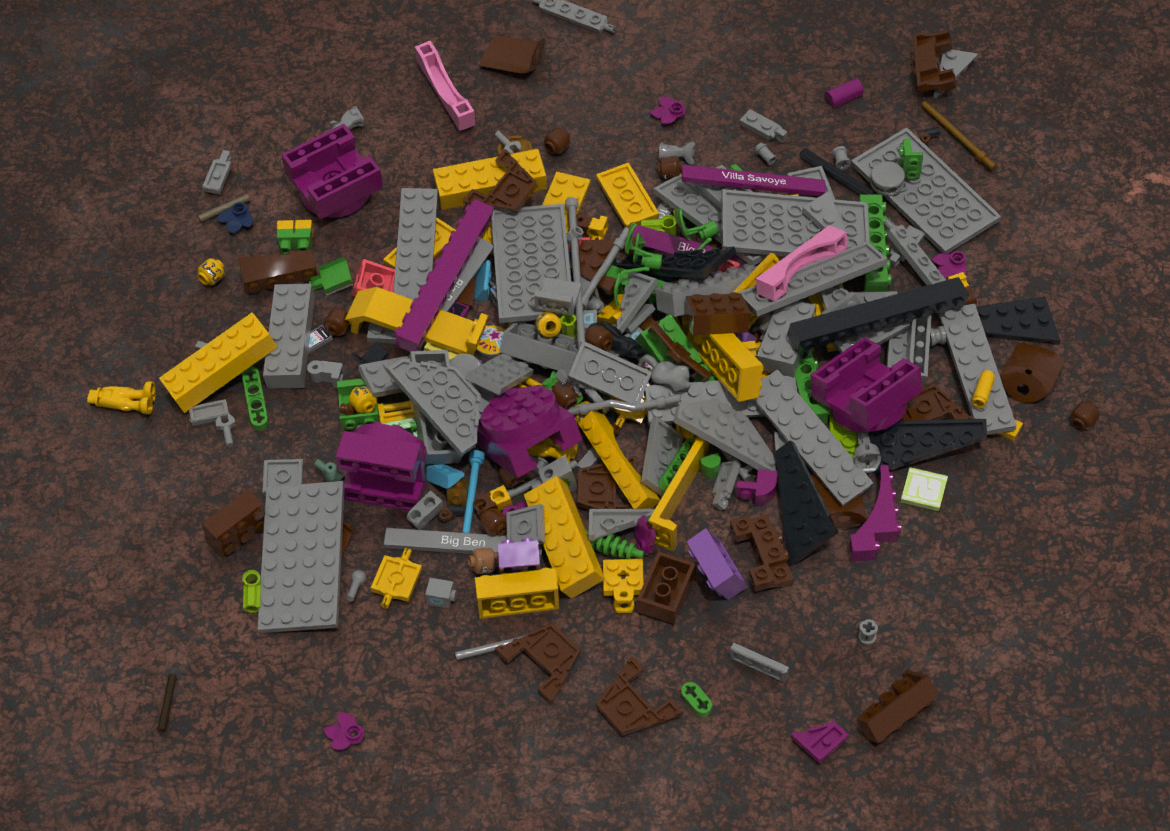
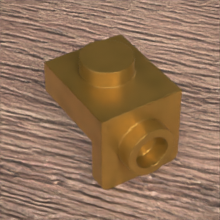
(458, 493)

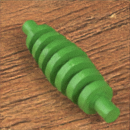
(613, 544)

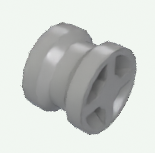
(937, 336)

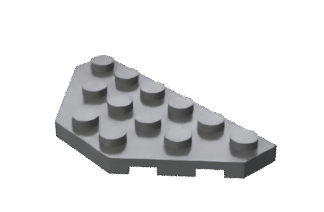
(443, 398)
(727, 431)

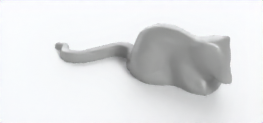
(667, 373)

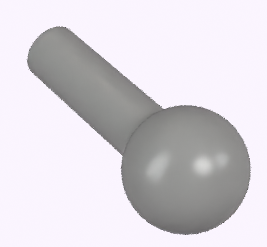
(357, 578)

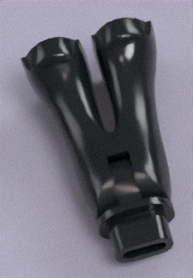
(623, 345)

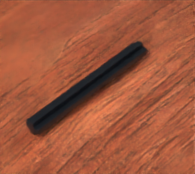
(836, 173)

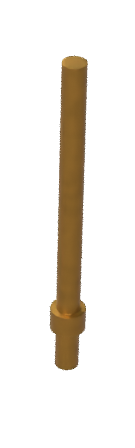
(981, 156)

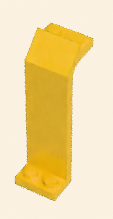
(388, 311)
(660, 519)

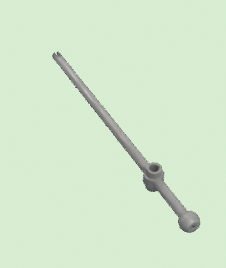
(573, 237)

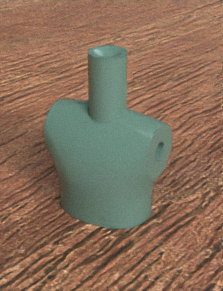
(330, 471)

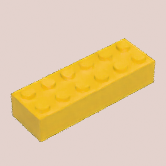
(482, 175)
(218, 362)
(730, 363)
(566, 538)

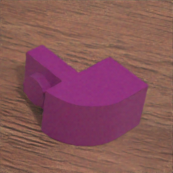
(762, 490)

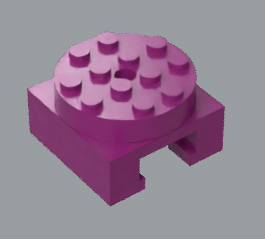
(332, 174)
(863, 391)
(521, 420)
(383, 466)

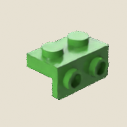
(910, 161)

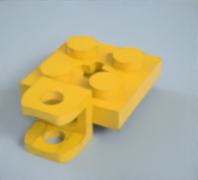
(623, 589)

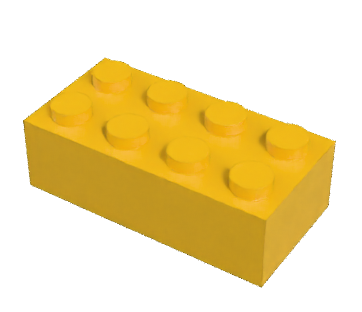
(517, 593)

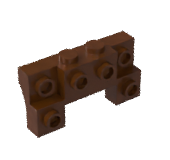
(927, 61)
(768, 550)

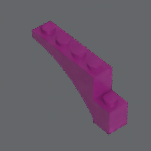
(881, 523)

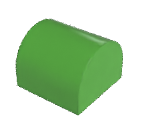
(710, 465)

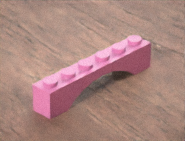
(455, 104)
(825, 244)

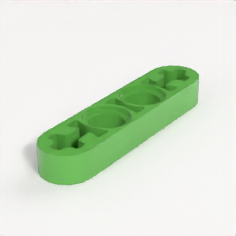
(255, 398)
(674, 463)

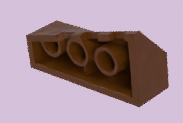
(267, 271)
(897, 706)

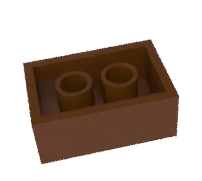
(717, 314)
(234, 523)
(666, 587)

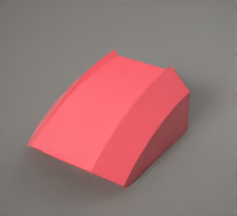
(373, 275)

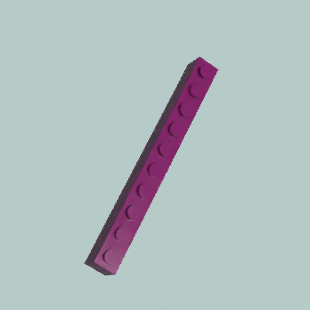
(444, 276)

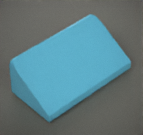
(482, 282)
(443, 475)

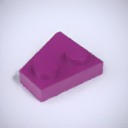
(821, 740)

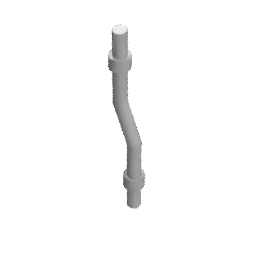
(618, 245)
(659, 402)

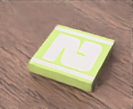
(924, 489)

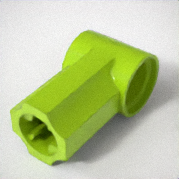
(666, 224)
(569, 325)
(251, 592)

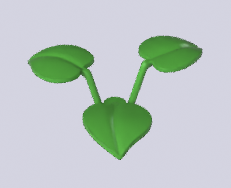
(705, 231)
(650, 260)

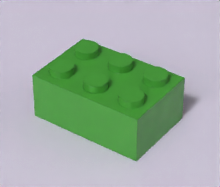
(655, 347)

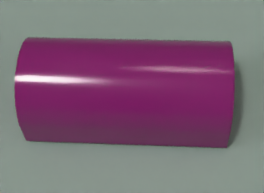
(844, 93)

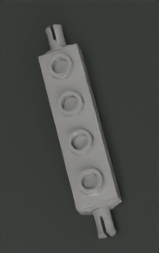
(576, 15)
(913, 253)

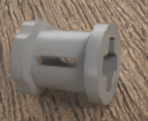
(841, 158)
(869, 632)

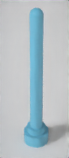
(476, 459)

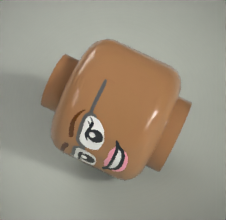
(483, 560)

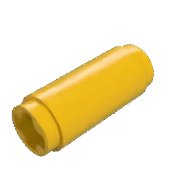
(983, 389)

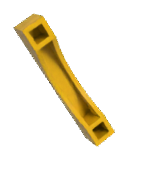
(602, 437)

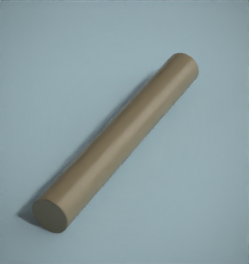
(209, 214)

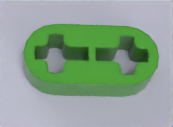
(699, 696)

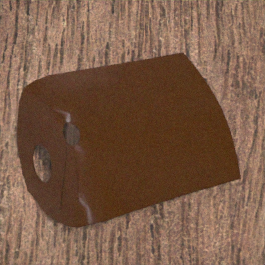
(513, 54)
(1044, 367)
(846, 517)

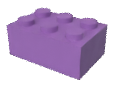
(518, 556)
(716, 564)

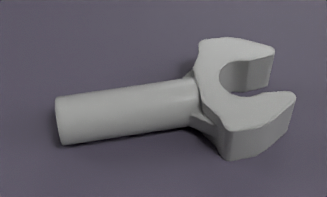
(508, 145)
(226, 428)

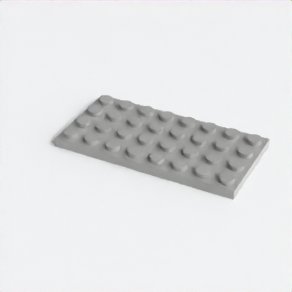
(937, 201)
(776, 222)
(527, 251)
(301, 557)

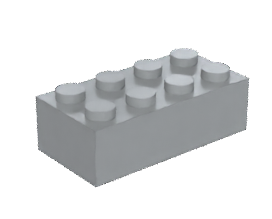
(776, 348)

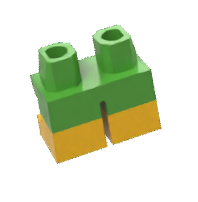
(294, 236)

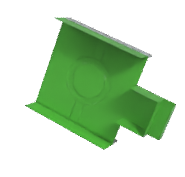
(333, 276)

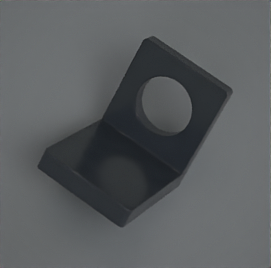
(374, 354)

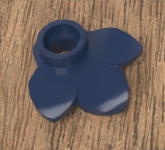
(236, 217)

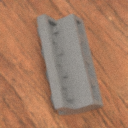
(912, 345)

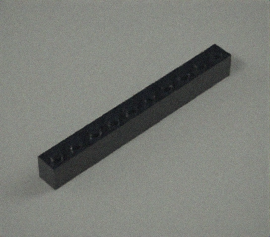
(877, 314)

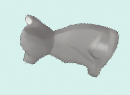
(351, 119)
(686, 151)

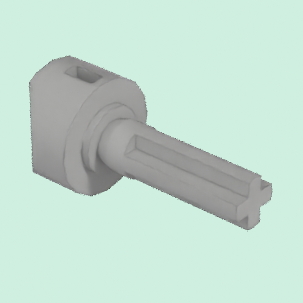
(866, 453)

